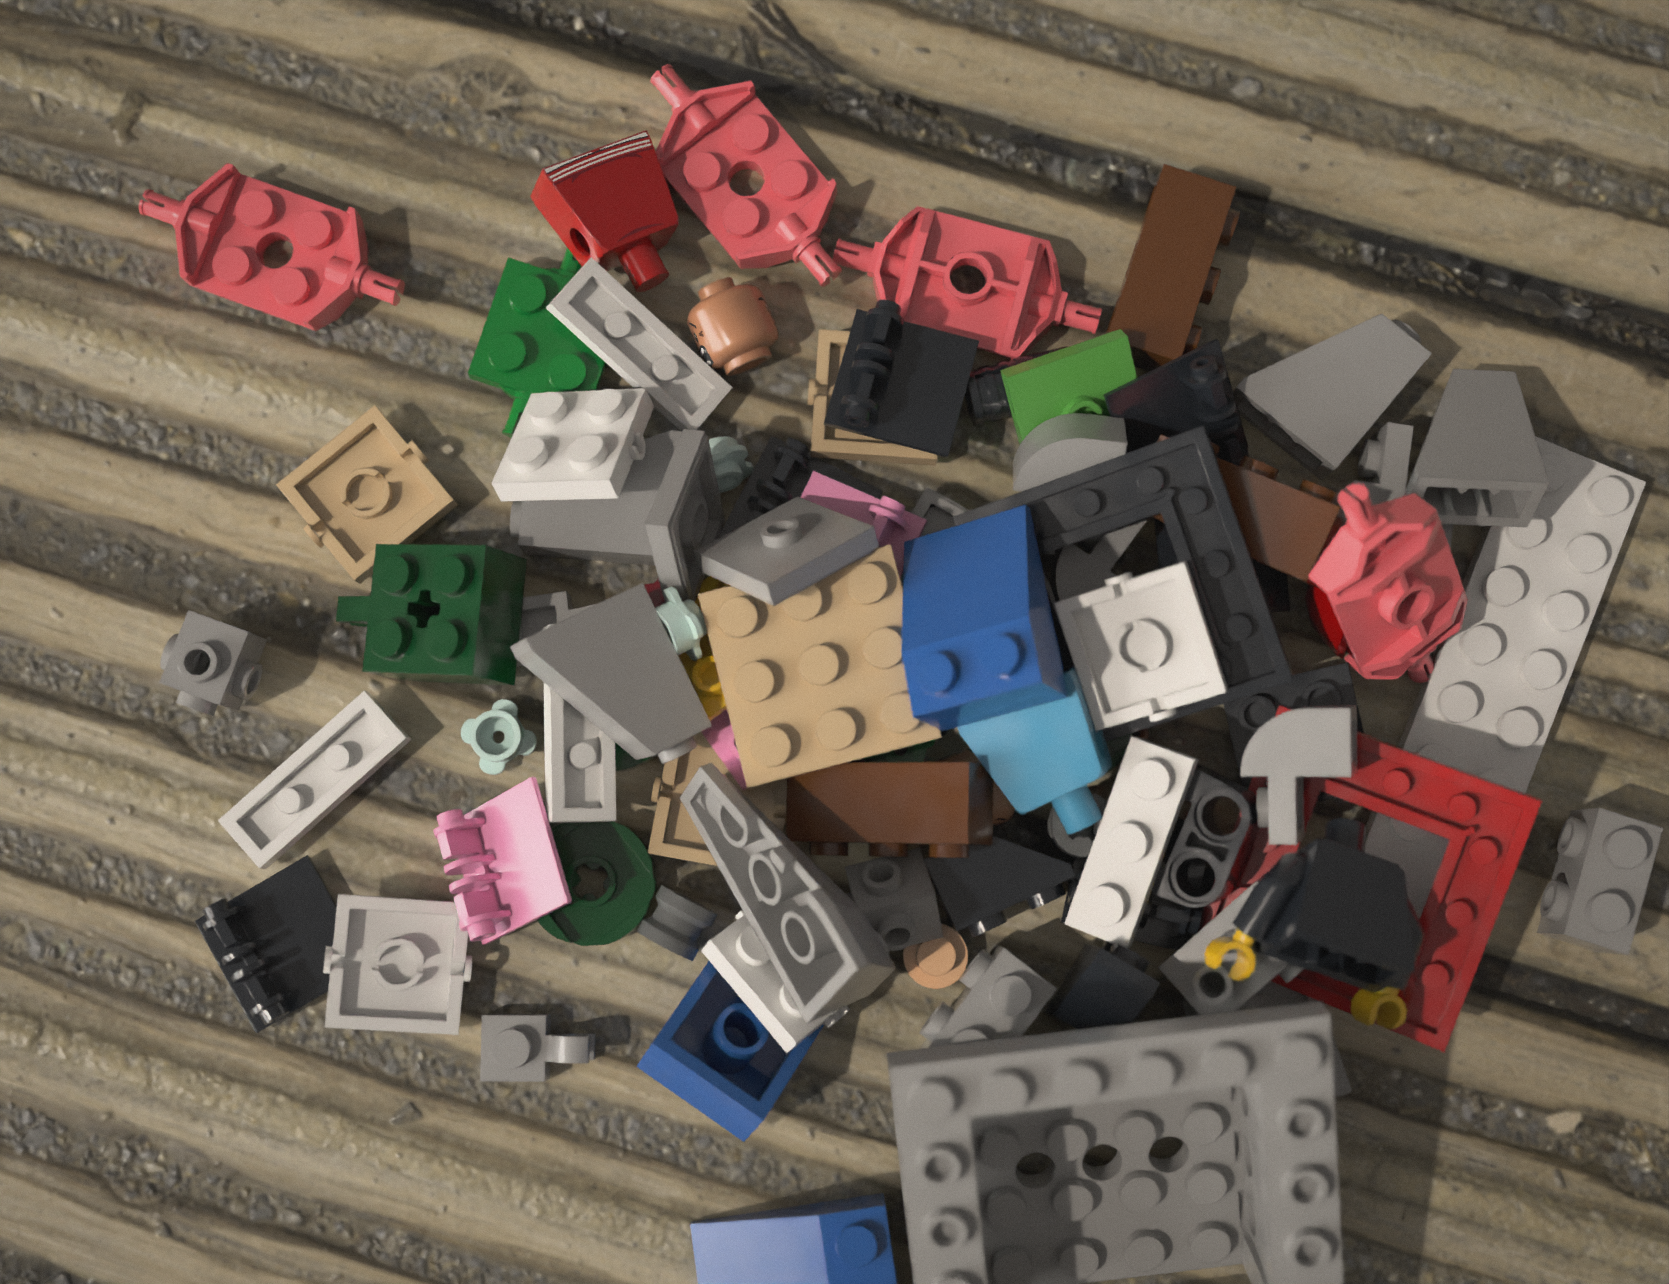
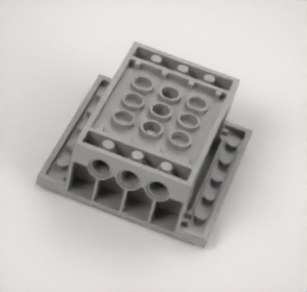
(1244, 1188)

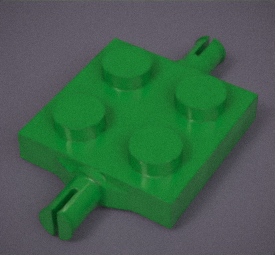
(526, 345)

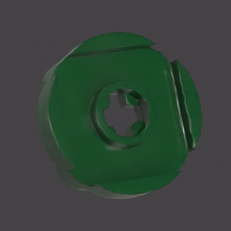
(628, 887)

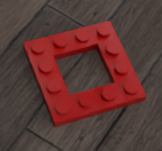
(1486, 838)

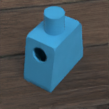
(1045, 756)

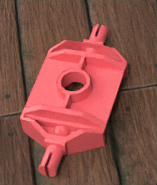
(732, 131)
(234, 220)
(1006, 315)
(1374, 565)

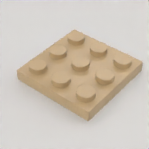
(816, 672)

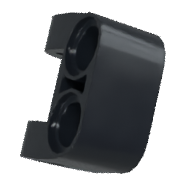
(1204, 840)

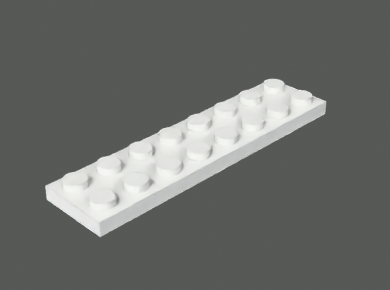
(1517, 646)

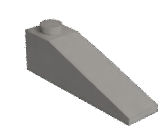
(798, 913)

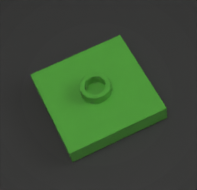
(1068, 381)

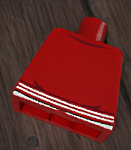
(612, 208)

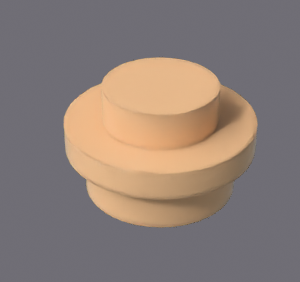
(937, 961)

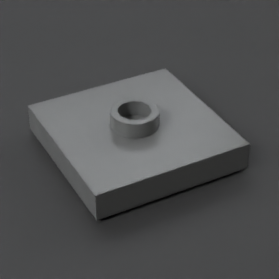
(685, 515)
(786, 550)

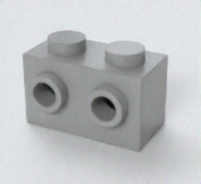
(1599, 880)
(1212, 989)
(996, 1004)

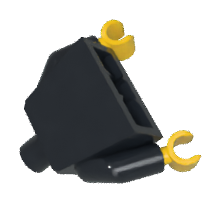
(1335, 916)

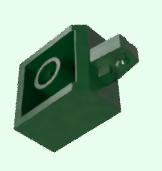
(440, 613)

